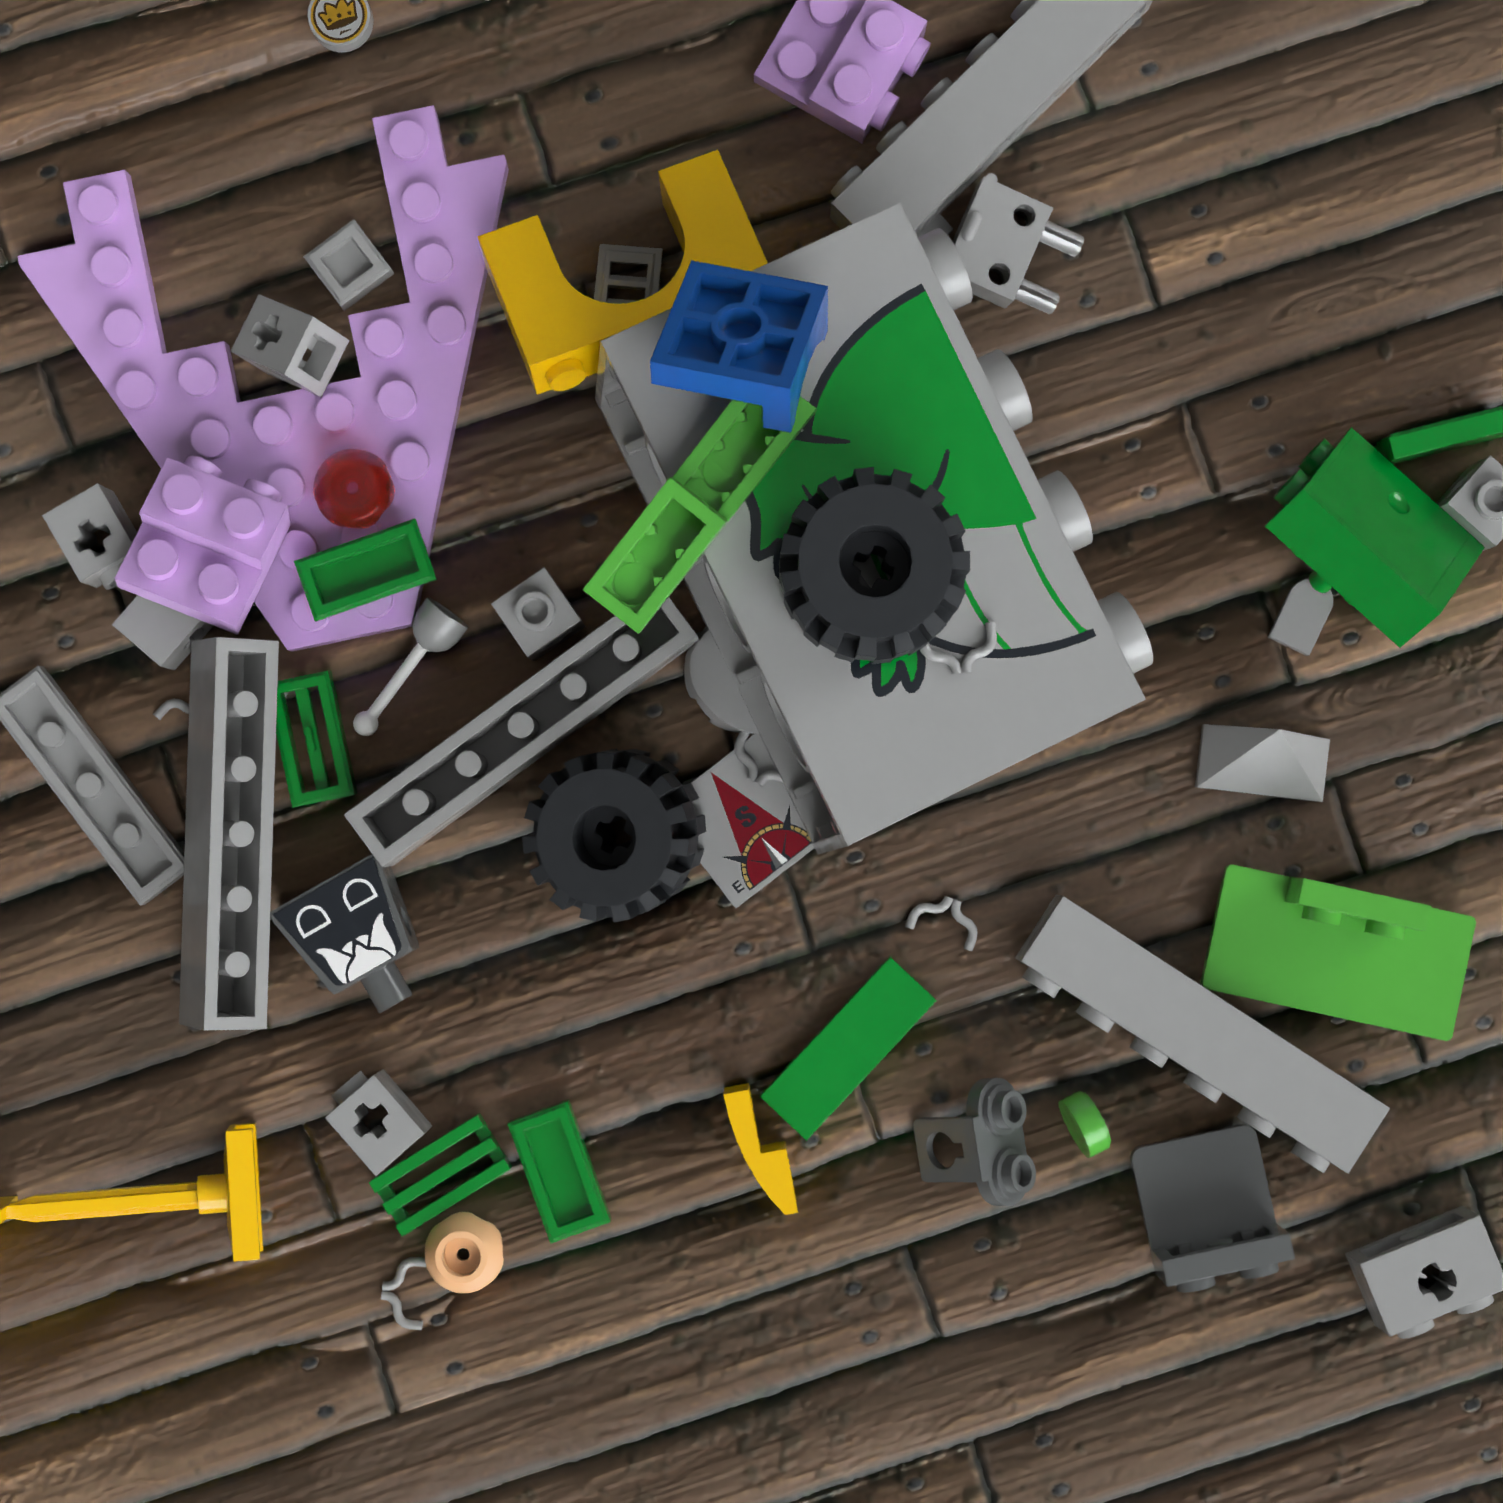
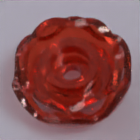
(373, 494)

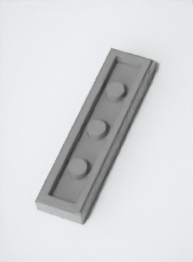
(91, 785)

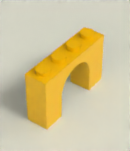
(563, 328)

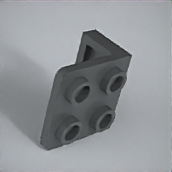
(1208, 1208)

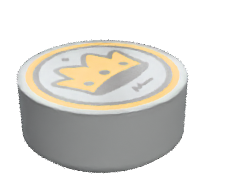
(340, 23)

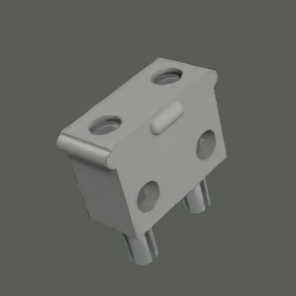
(994, 242)

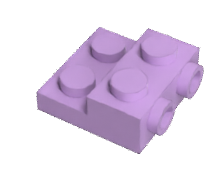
(844, 60)
(204, 543)

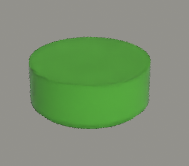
(1085, 1123)

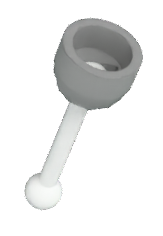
(435, 631)

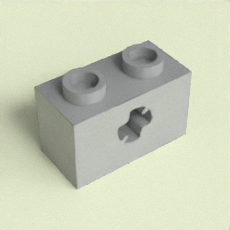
(1391, 1268)

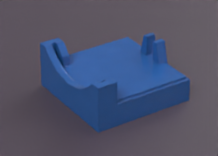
(742, 338)

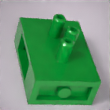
(1372, 536)

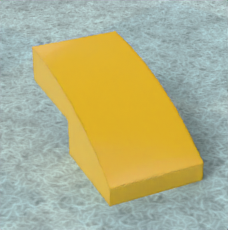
(768, 1161)

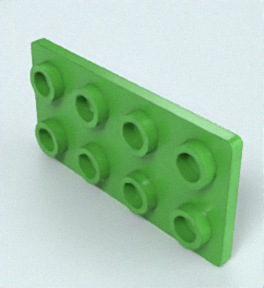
(1338, 952)

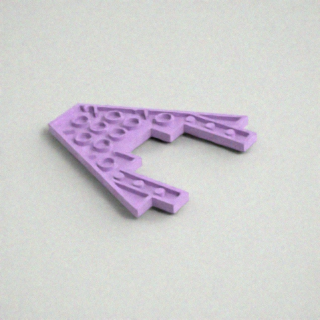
(407, 356)

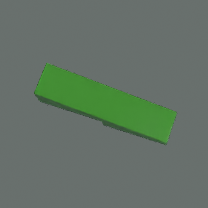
(691, 511)

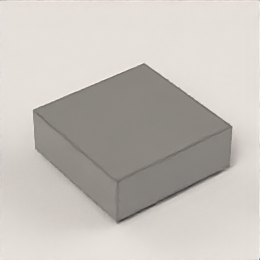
(349, 265)

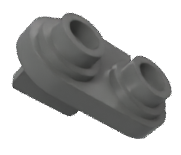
(990, 1143)

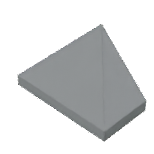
(1262, 762)

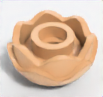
(484, 1248)

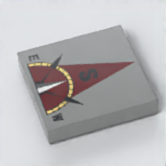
(749, 827)

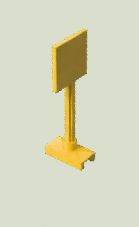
(231, 1192)

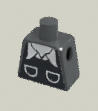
(353, 931)

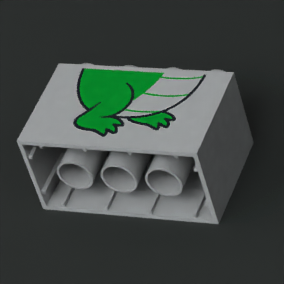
(910, 396)

